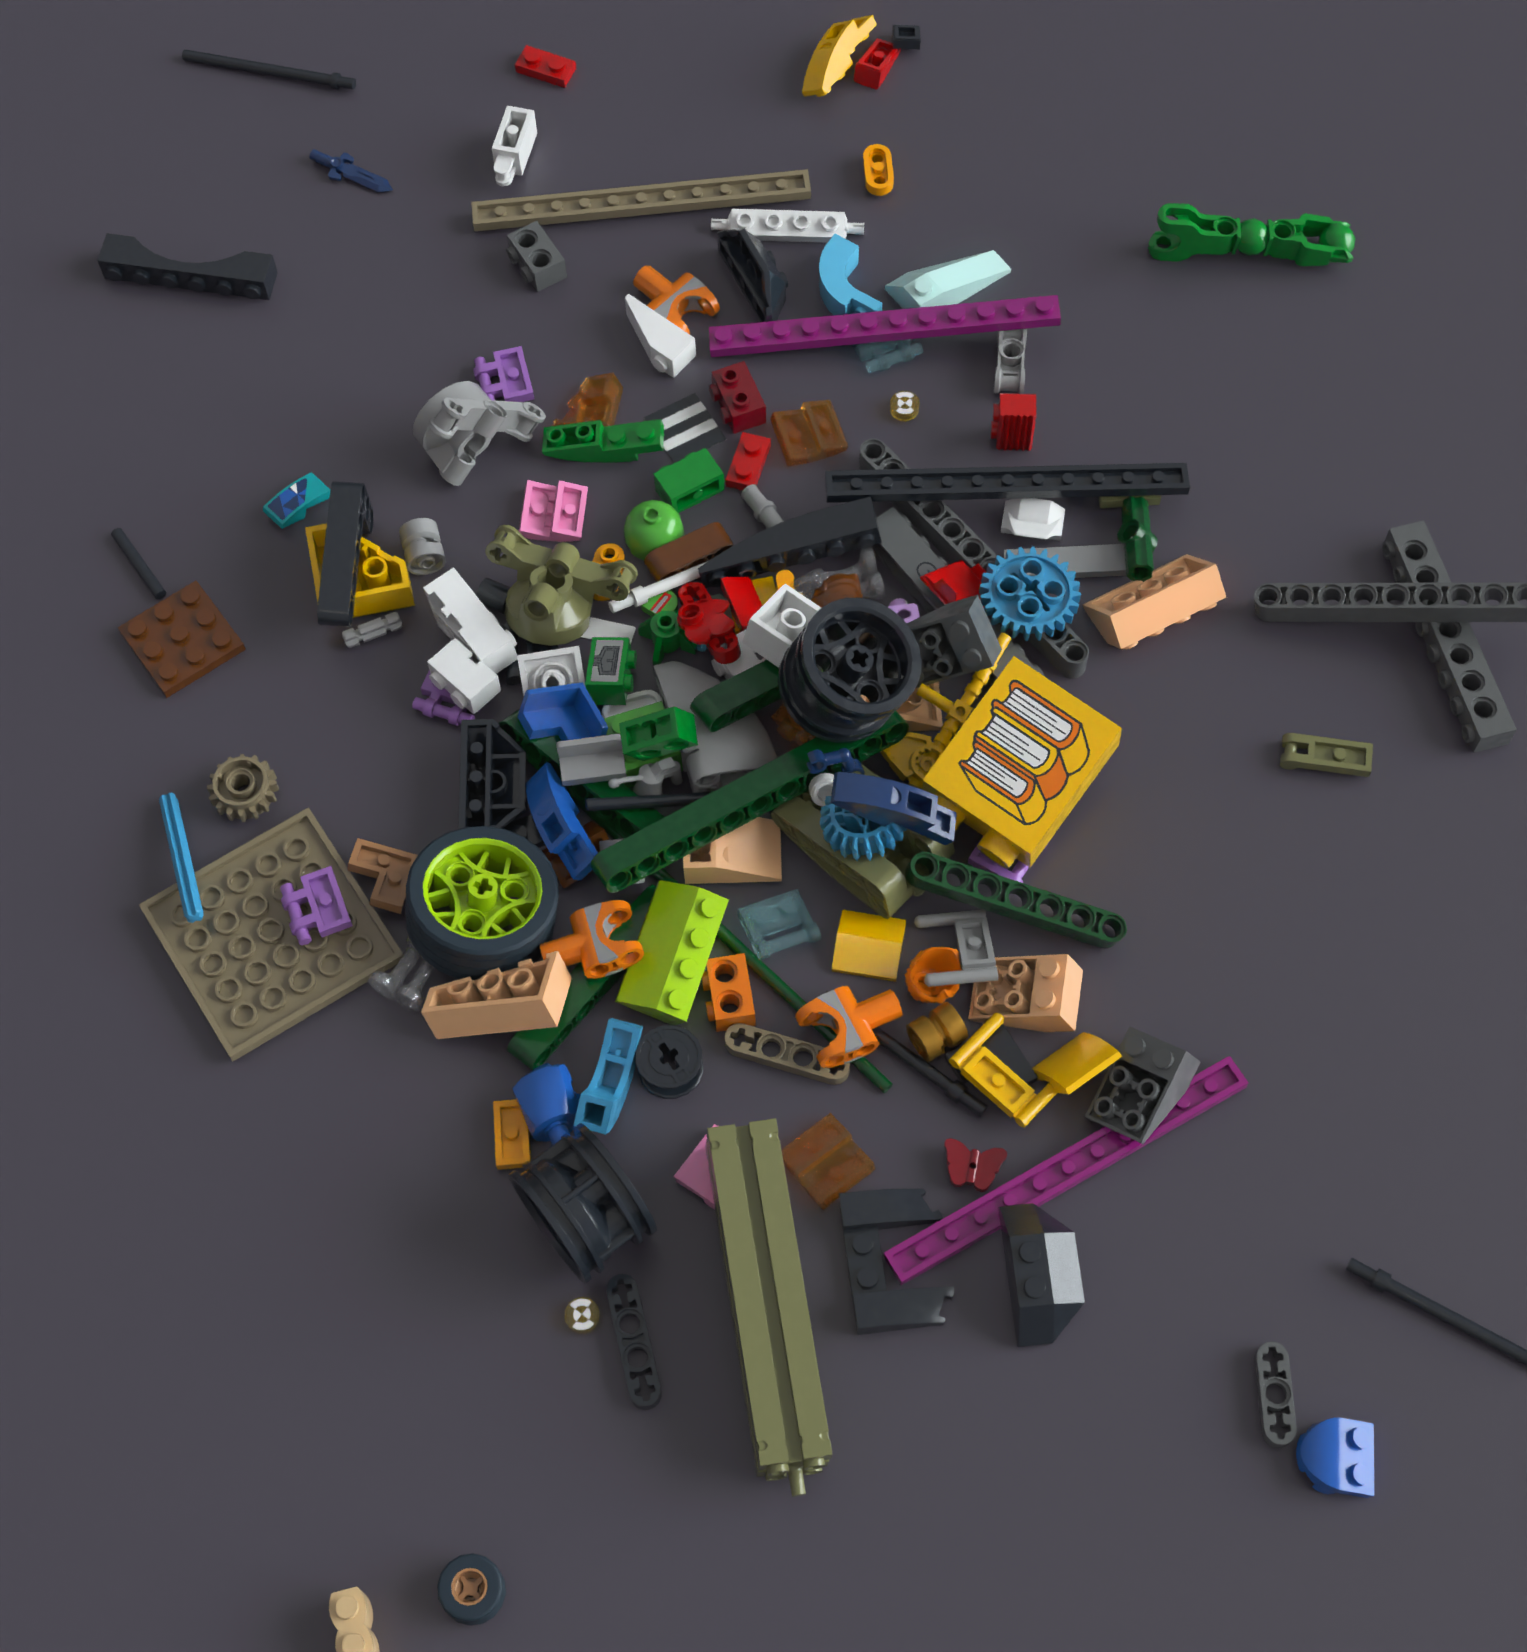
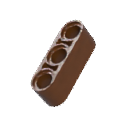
(688, 551)

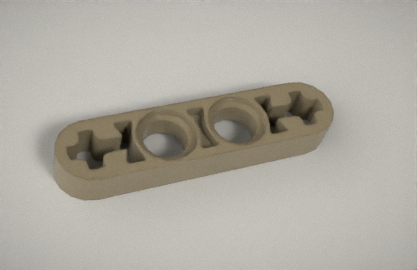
(784, 1060)

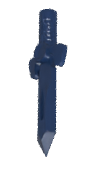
(350, 171)

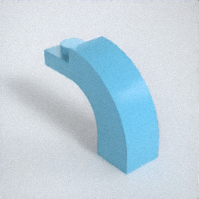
(835, 266)

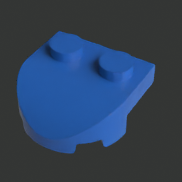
(1338, 1456)

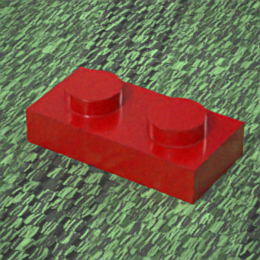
(545, 66)
(748, 461)

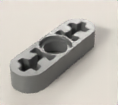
(1262, 1369)

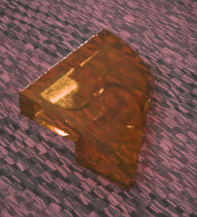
(596, 400)

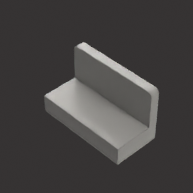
(591, 759)

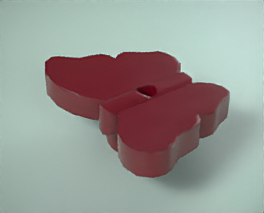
(985, 1163)

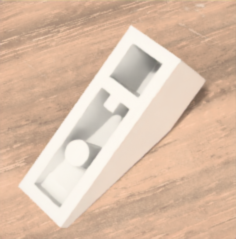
(663, 341)

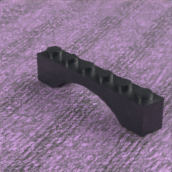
(240, 275)

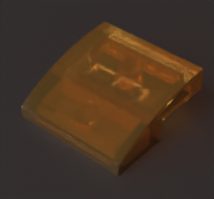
(809, 432)
(826, 1161)

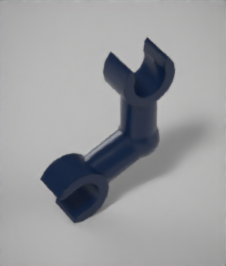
(820, 761)

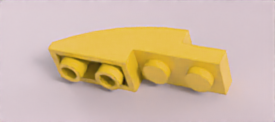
(832, 54)

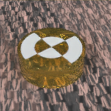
(904, 405)
(582, 1315)

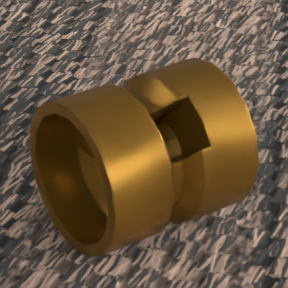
(939, 1030)

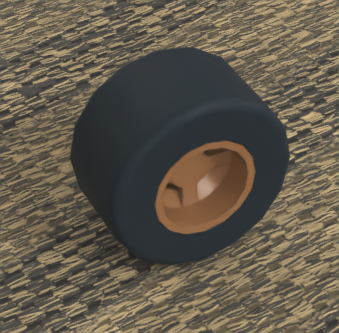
(462, 1579)

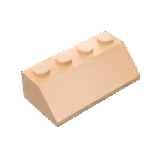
(1150, 606)

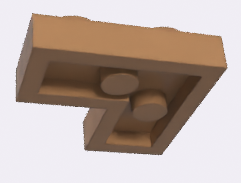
(390, 869)

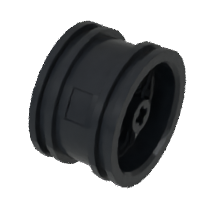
(869, 657)

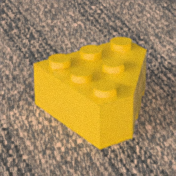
(381, 579)

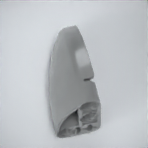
(719, 754)

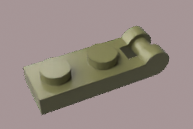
(1326, 754)

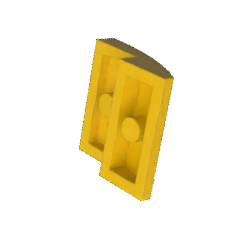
(1076, 1062)

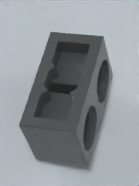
(536, 256)

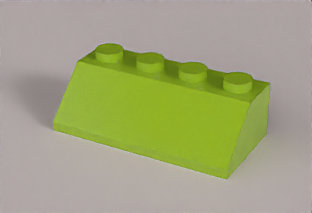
(676, 949)

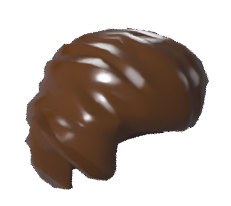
(837, 587)

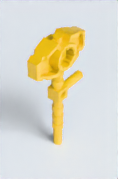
(916, 752)

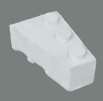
(468, 620)

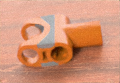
(675, 298)
(591, 940)
(850, 1022)

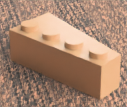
(499, 1000)

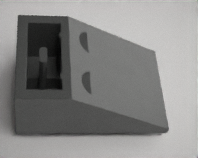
(955, 640)
(1142, 1085)

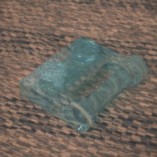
(775, 916)

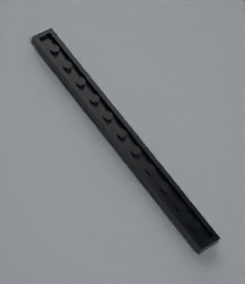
(1007, 482)

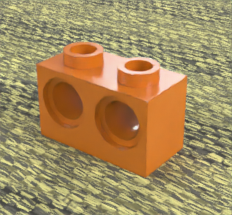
(735, 991)

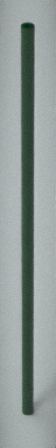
(768, 976)

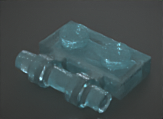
(883, 361)

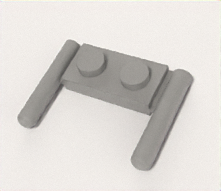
(973, 945)

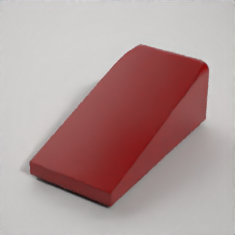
(875, 64)

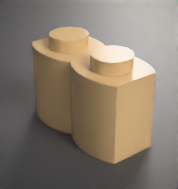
(353, 1619)

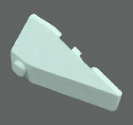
(948, 281)

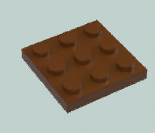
(181, 638)

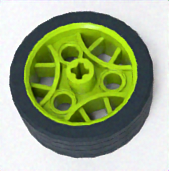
(494, 868)

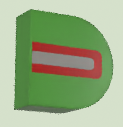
(663, 602)

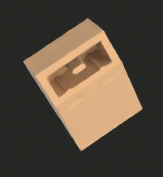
(740, 856)
(1031, 993)

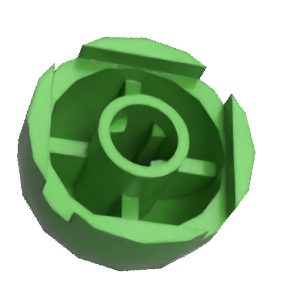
(651, 526)

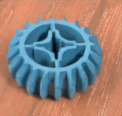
(849, 835)

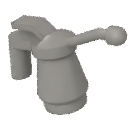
(651, 777)

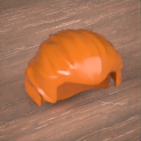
(932, 961)

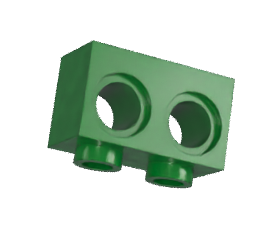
(658, 733)

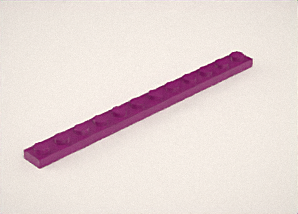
(884, 326)
(1053, 1177)

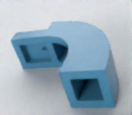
(609, 1087)

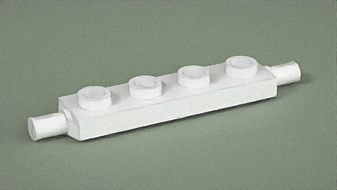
(789, 224)

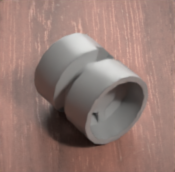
(422, 546)

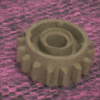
(248, 802)

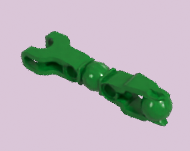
(1220, 234)

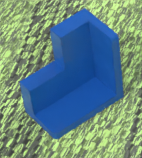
(561, 712)

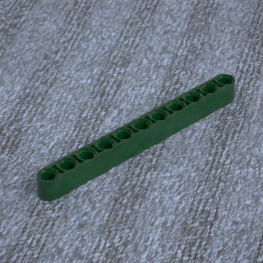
(728, 809)

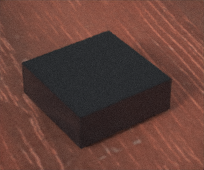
(906, 37)

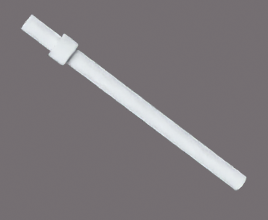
(640, 595)

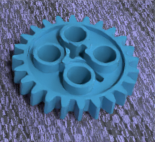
(1029, 593)

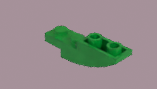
(600, 443)

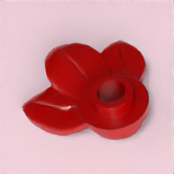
(705, 620)

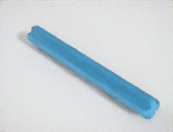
(181, 858)

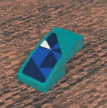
(292, 501)

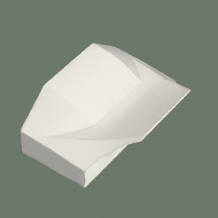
(1033, 518)

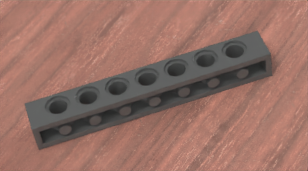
(1481, 733)

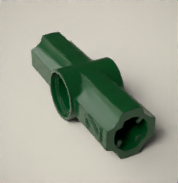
(1137, 538)

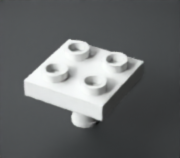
(551, 668)

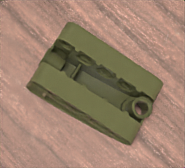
(876, 882)

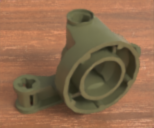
(554, 587)

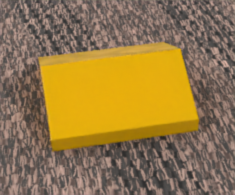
(868, 945)

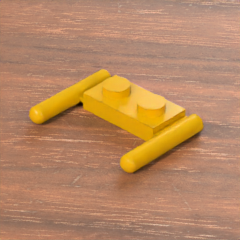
(997, 1079)

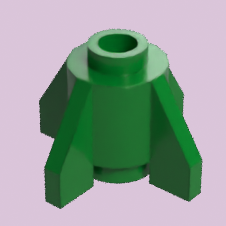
(665, 635)

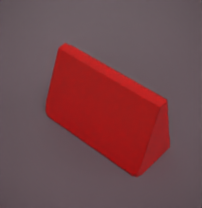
(742, 599)

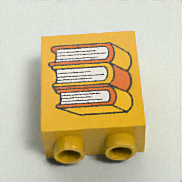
(1021, 763)

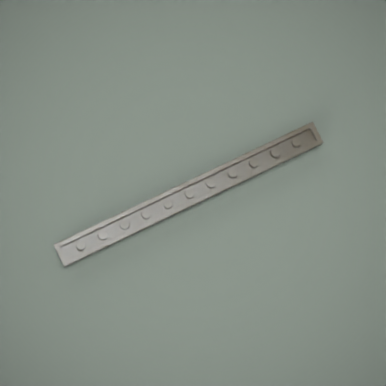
(641, 200)

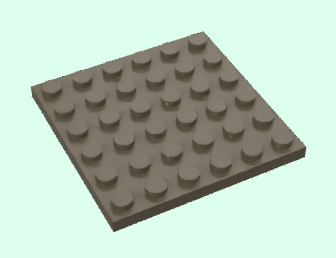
(242, 953)

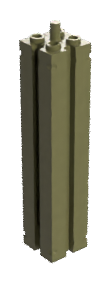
(768, 1303)

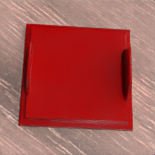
(954, 581)

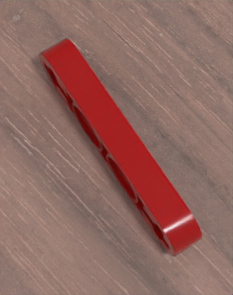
(721, 655)

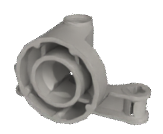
(462, 422)

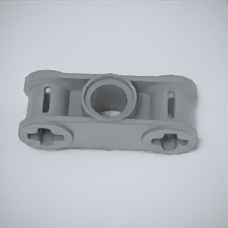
(1010, 361)

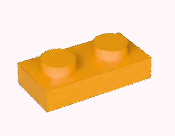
(511, 1135)

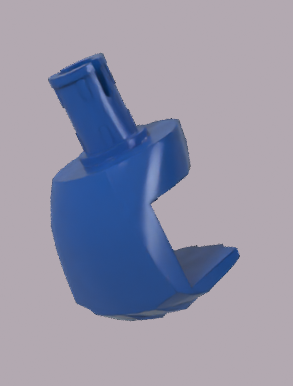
(547, 1101)

